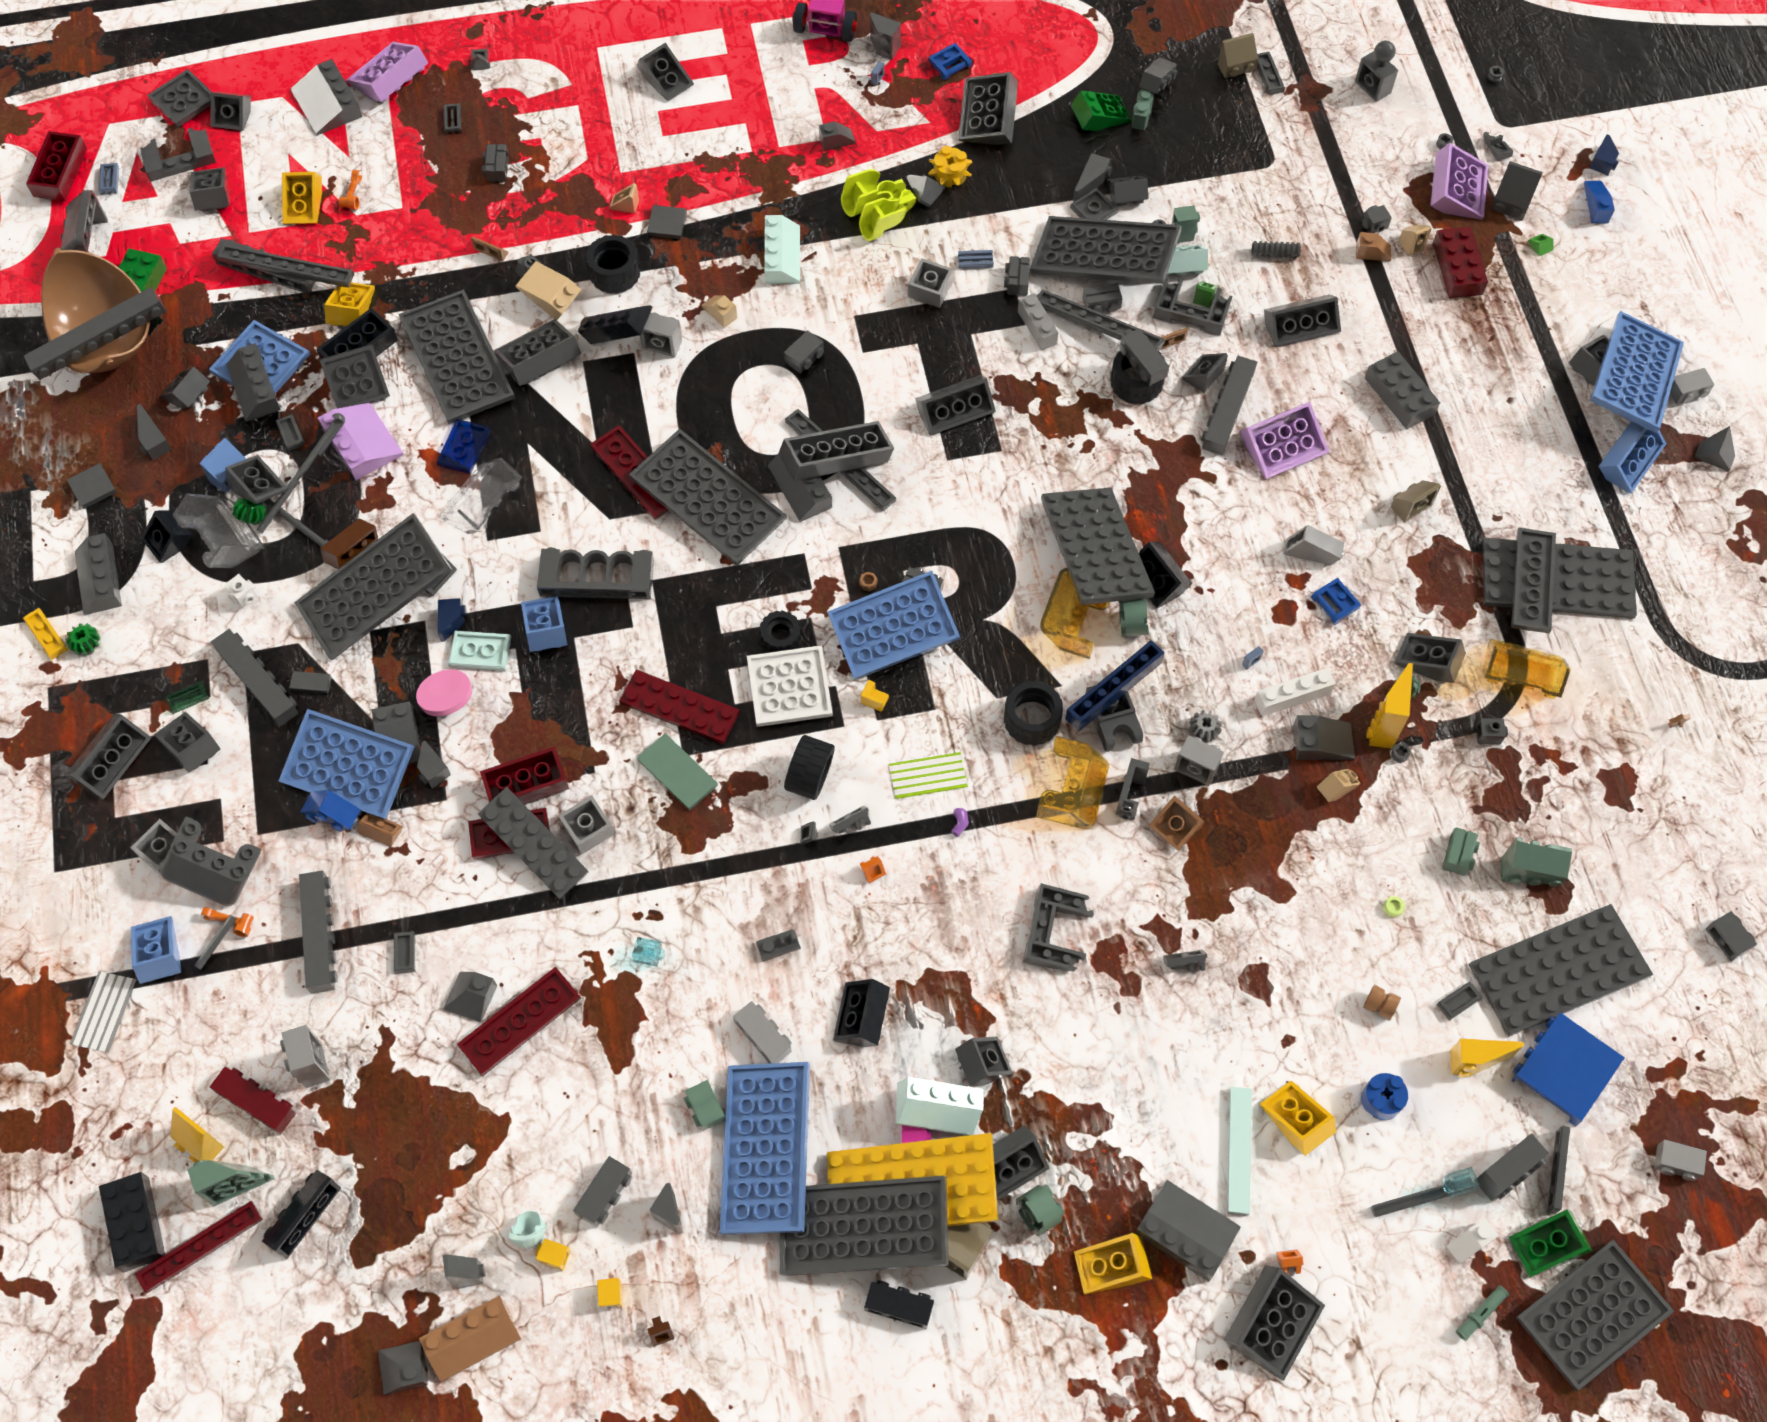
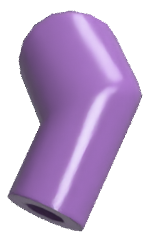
(962, 821)

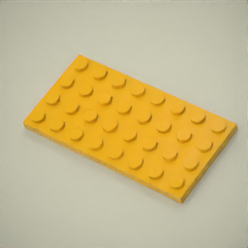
(962, 1159)

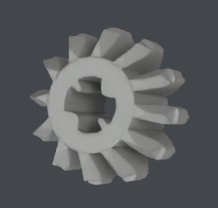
(1203, 732)

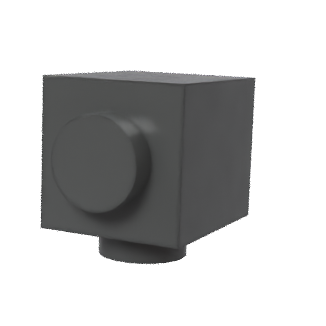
(1491, 731)

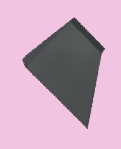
(925, 188)
(1717, 450)

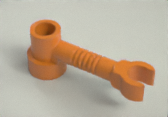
(351, 201)
(242, 924)

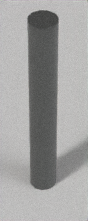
(215, 942)

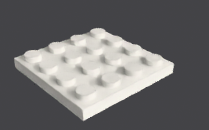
(789, 686)

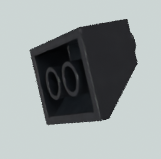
(1164, 574)
(861, 1013)

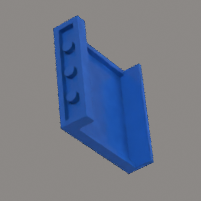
(1568, 1067)

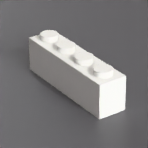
(1294, 692)

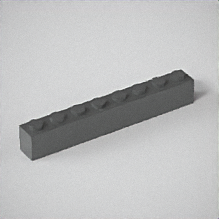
(95, 333)

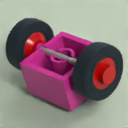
(825, 18)

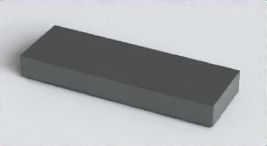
(1269, 74)

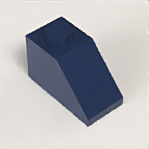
(1605, 157)
(450, 617)

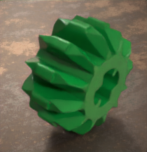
(248, 511)
(83, 639)

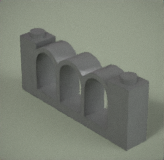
(553, 560)

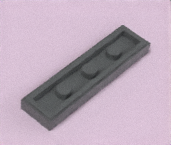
(1558, 1169)

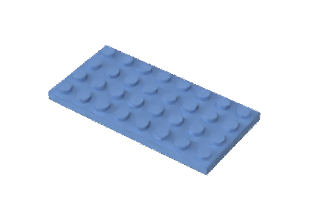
(1637, 372)
(765, 1149)

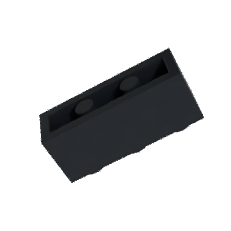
(899, 1304)

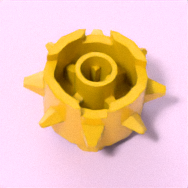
(950, 166)

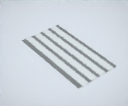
(103, 1011)

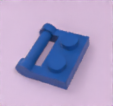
(948, 57)
(1340, 597)

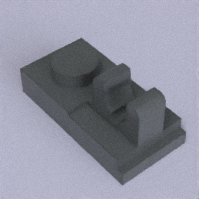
(842, 824)
(778, 945)
(1189, 958)

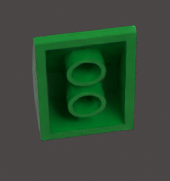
(1550, 1243)

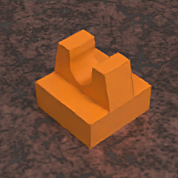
(873, 869)
(1290, 1258)

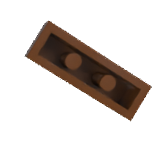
(349, 543)

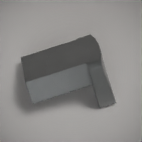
(479, 59)

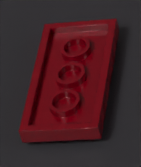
(487, 843)

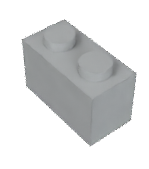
(1691, 386)
(1680, 1160)

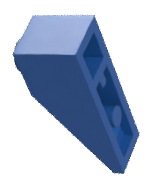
(1599, 202)

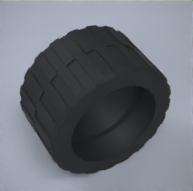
(613, 248)
(1129, 389)
(1033, 692)
(809, 767)

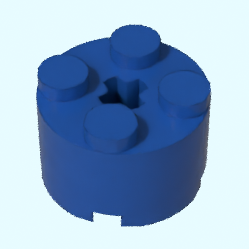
(1376, 1104)

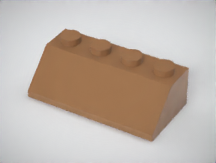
(470, 1338)

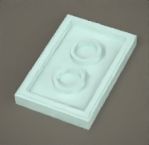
(479, 650)

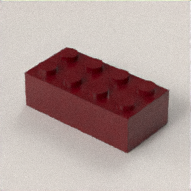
(56, 166)
(1460, 262)
(527, 777)

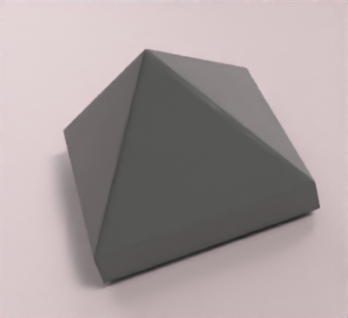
(808, 833)

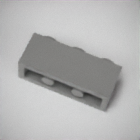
(1037, 321)
(762, 1033)

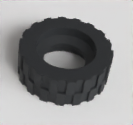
(774, 619)

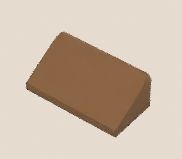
(489, 249)
(1174, 338)
(379, 829)

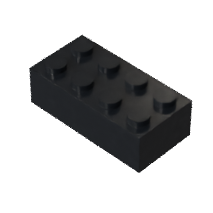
(363, 331)
(131, 1222)

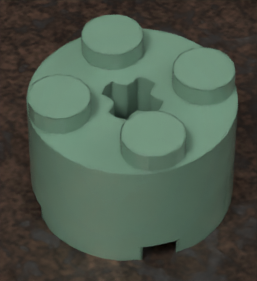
(1133, 617)
(1040, 1209)

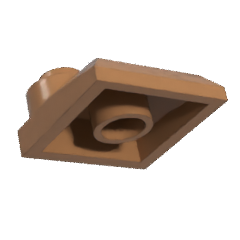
(1177, 823)

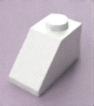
(1472, 1241)

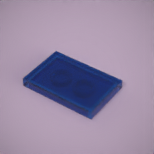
(463, 446)

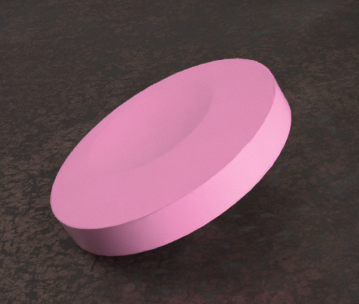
(444, 692)

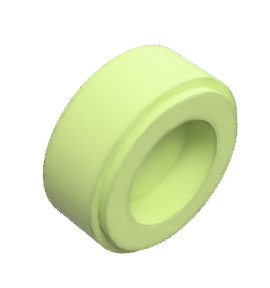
(1394, 906)

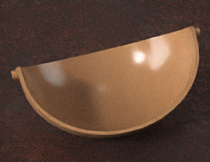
(80, 288)

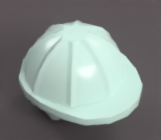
(527, 1230)

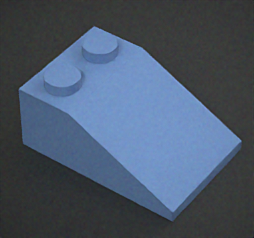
(544, 623)
(155, 950)

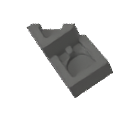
(1497, 146)

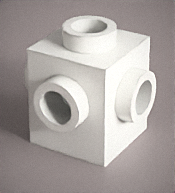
(240, 591)

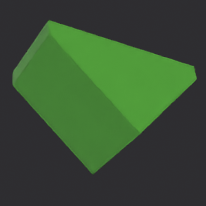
(1204, 293)

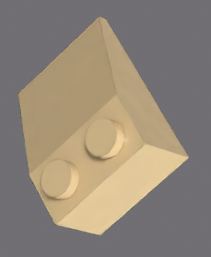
(548, 289)

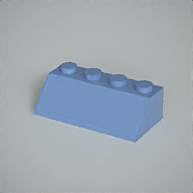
(1632, 456)

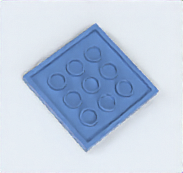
(279, 354)

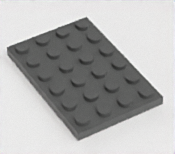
(1594, 1315)

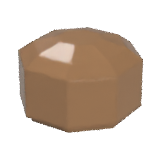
(868, 581)

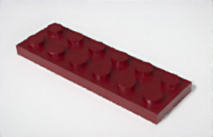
(622, 457)
(679, 706)
(518, 1021)

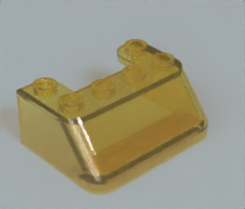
(1065, 617)
(1525, 667)
(1082, 788)

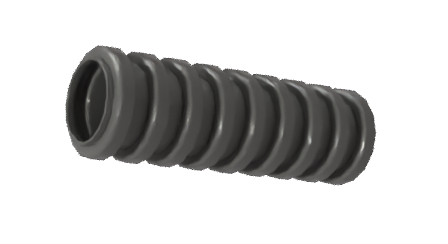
(1276, 249)

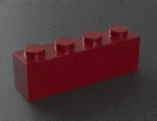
(253, 1100)

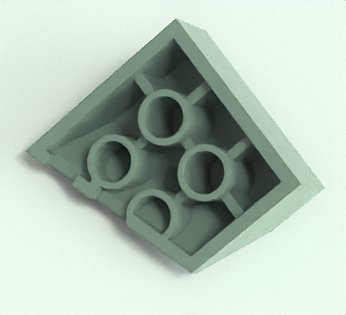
(1535, 863)
(223, 1181)

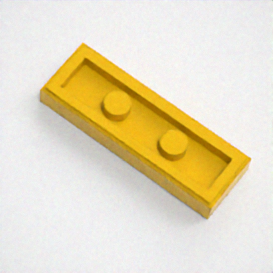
(45, 633)

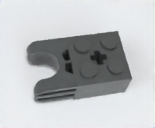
(1117, 719)

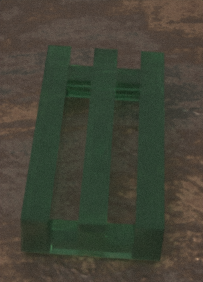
(187, 699)

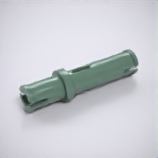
(1476, 1319)

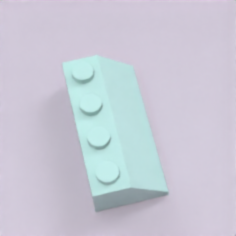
(781, 250)
(1189, 259)
(938, 1106)

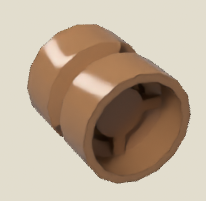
(1382, 1002)

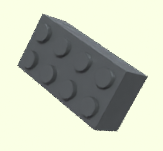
(1402, 390)

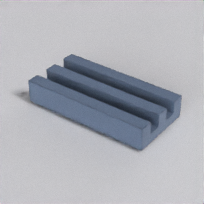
(109, 189)
(977, 257)

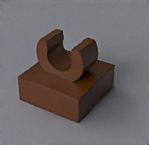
(660, 1331)

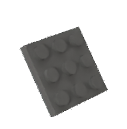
(181, 98)
(354, 377)

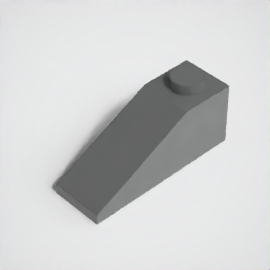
(1093, 175)
(149, 435)
(463, 1270)

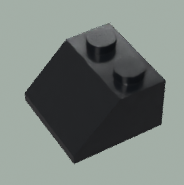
(165, 536)

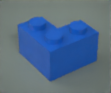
(330, 808)

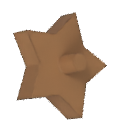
(1679, 720)

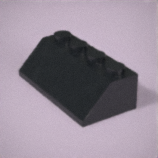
(614, 324)
(301, 1214)

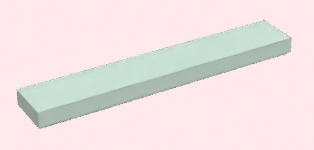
(1239, 1150)

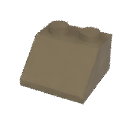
(1238, 55)
(1415, 499)

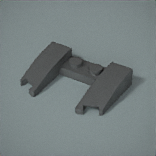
(158, 168)
(1168, 307)
(1038, 949)

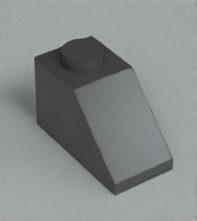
(835, 135)
(431, 767)

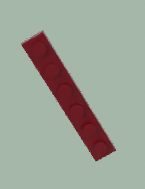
(198, 1247)

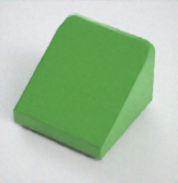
(1542, 244)

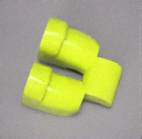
(879, 205)

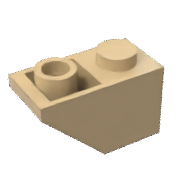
(1338, 784)

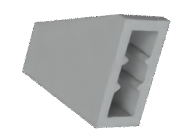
(1314, 546)

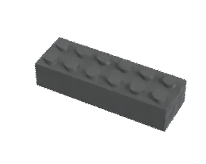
(835, 450)

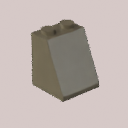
(966, 1246)

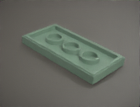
(677, 771)

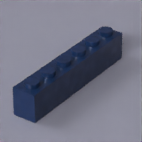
(1114, 685)

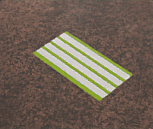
(928, 775)

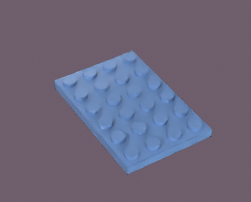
(893, 625)
(347, 761)

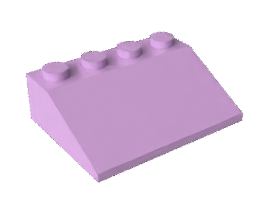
(388, 70)
(1459, 183)
(362, 440)
(1285, 440)

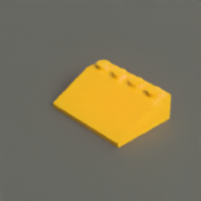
(1392, 712)

